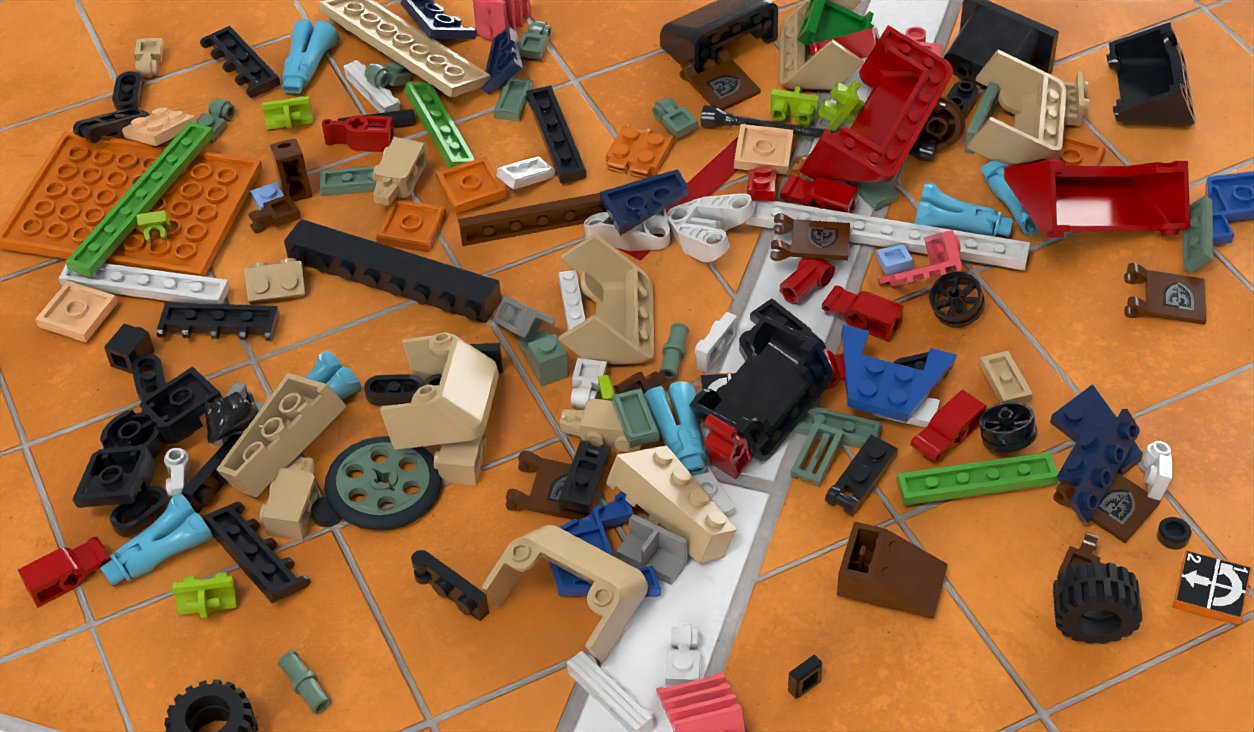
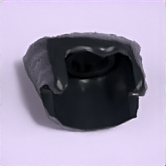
(229, 415)

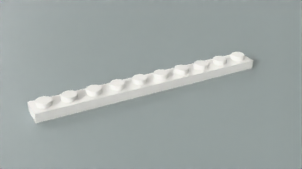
(891, 233)

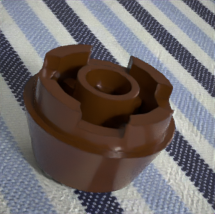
(944, 124)

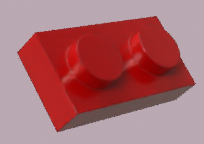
(761, 184)

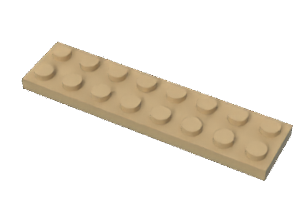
(406, 45)

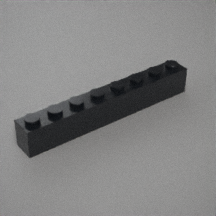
(394, 270)

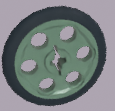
(366, 513)

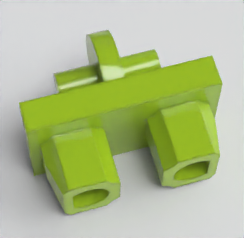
(795, 105)
(846, 107)
(287, 113)
(205, 595)

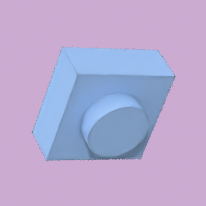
(265, 194)
(894, 259)

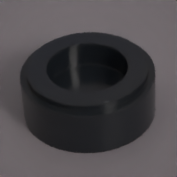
(323, 514)
(1174, 533)

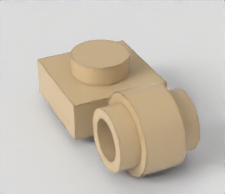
(147, 55)

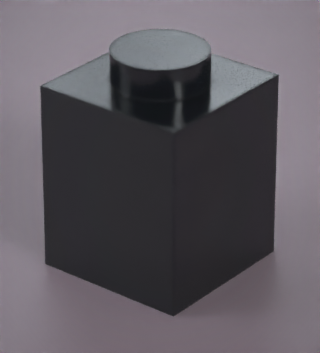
(127, 345)

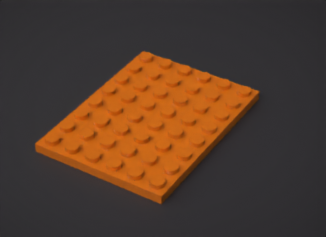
(88, 179)

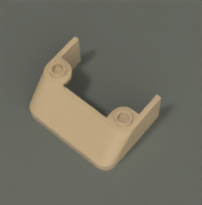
(815, 72)
(1038, 109)
(624, 305)
(453, 409)
(615, 584)

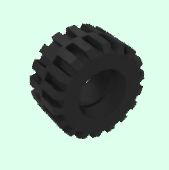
(1097, 603)
(211, 704)

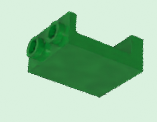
(828, 21)

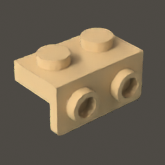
(1076, 105)
(275, 281)

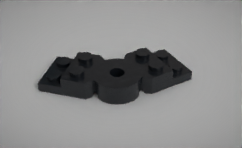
(136, 439)

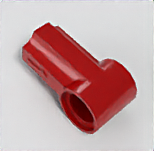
(807, 277)

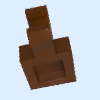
(277, 211)
(639, 381)
(1084, 554)

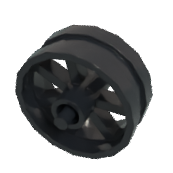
(957, 299)
(1008, 427)

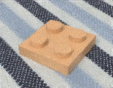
(158, 126)
(763, 148)
(76, 311)

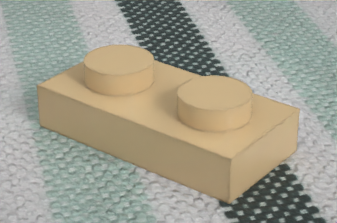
(1005, 378)

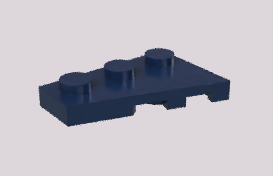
(435, 23)
(503, 60)
(642, 199)
(1091, 413)

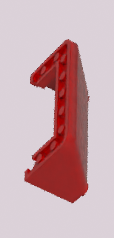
(905, 90)
(1103, 197)

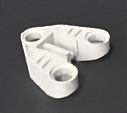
(702, 222)
(636, 239)

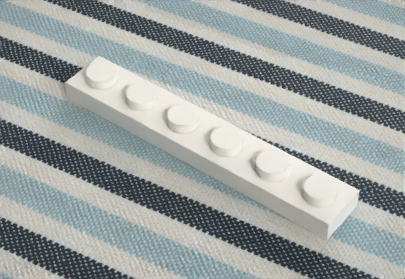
(152, 284)

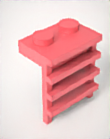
(496, 15)
(943, 257)
(702, 706)

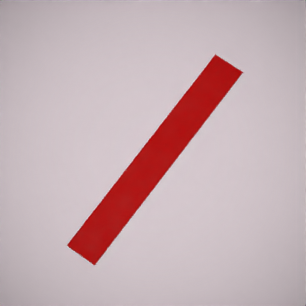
(703, 184)

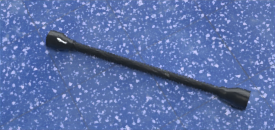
(715, 117)

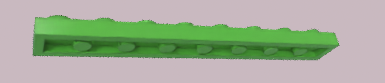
(139, 199)

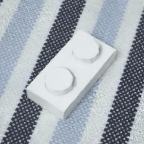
(716, 342)

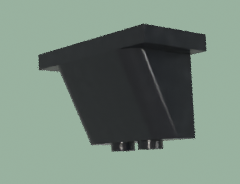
(992, 27)

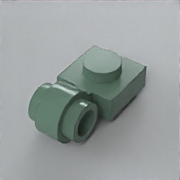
(534, 43)
(387, 74)
(220, 111)
(674, 119)

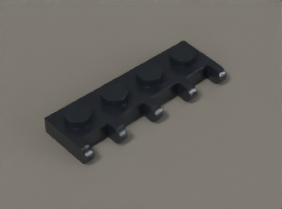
(242, 60)
(218, 319)
(253, 553)

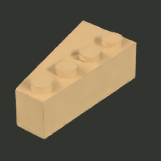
(280, 432)
(673, 499)

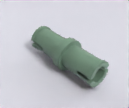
(674, 350)
(304, 682)

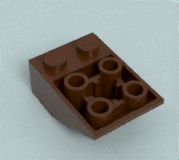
(890, 572)

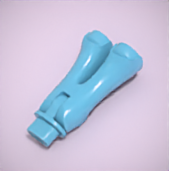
(306, 51)
(994, 178)
(946, 212)
(338, 378)
(682, 439)
(170, 534)

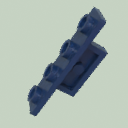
(1095, 463)

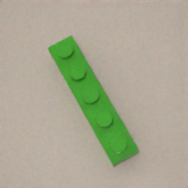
(438, 123)
(977, 478)

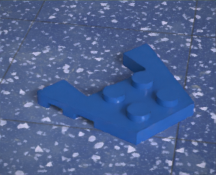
(1231, 201)
(887, 386)
(592, 531)

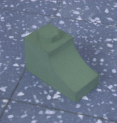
(545, 357)

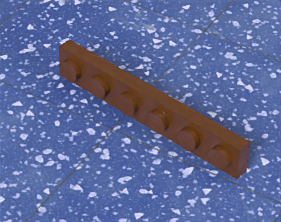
(529, 219)

